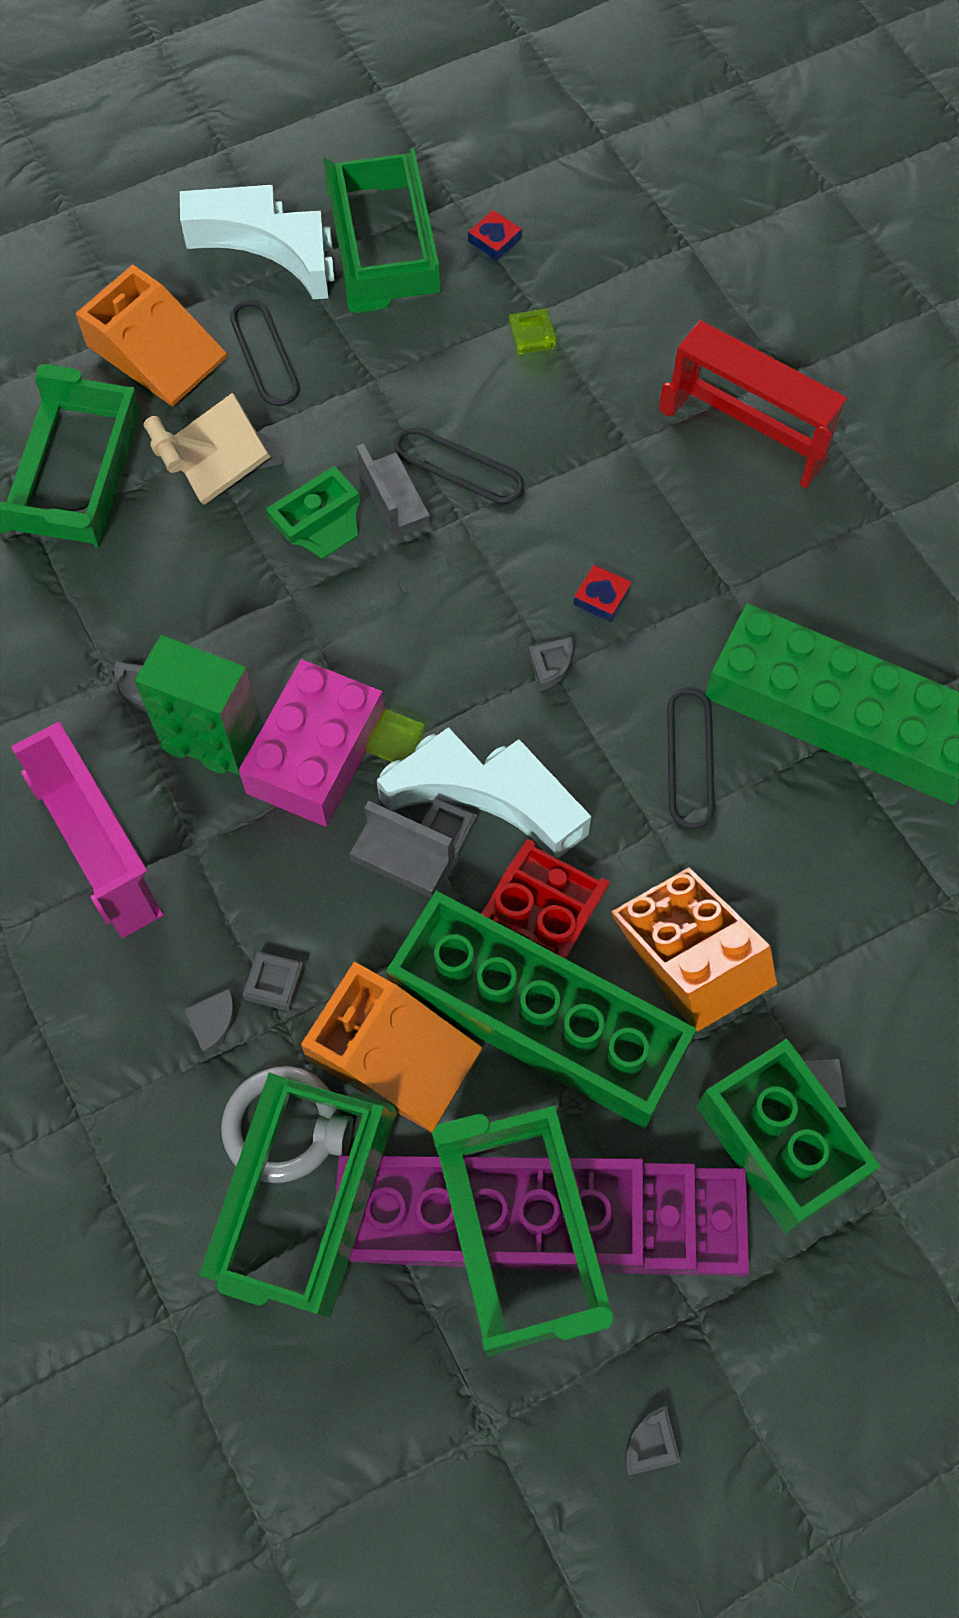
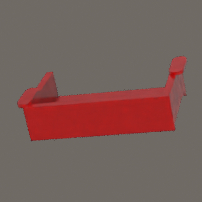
(762, 377)

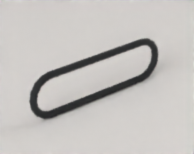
(235, 309)
(415, 430)
(709, 759)

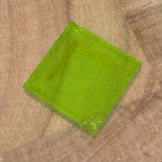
(532, 331)
(394, 736)

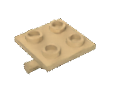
(212, 449)

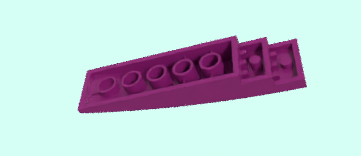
(636, 1212)

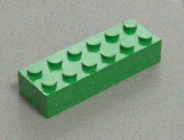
(841, 701)
(541, 1008)

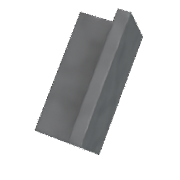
(392, 493)
(403, 850)

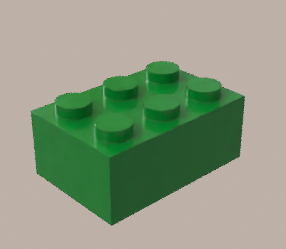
(199, 705)
(786, 1135)

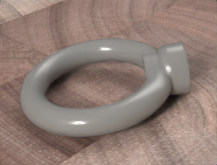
(330, 1135)

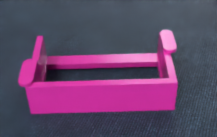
(89, 827)

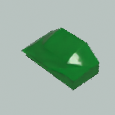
(318, 514)

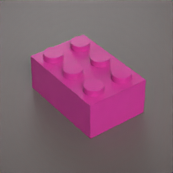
(312, 743)

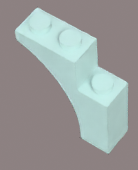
(257, 224)
(507, 785)

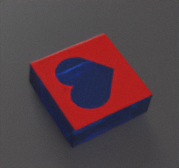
(494, 235)
(602, 593)

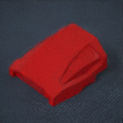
(545, 896)

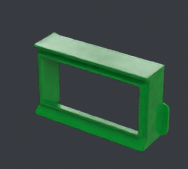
(374, 286)
(66, 390)
(475, 1135)
(346, 1211)

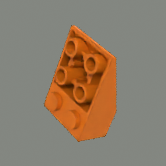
(149, 335)
(697, 948)
(390, 1047)

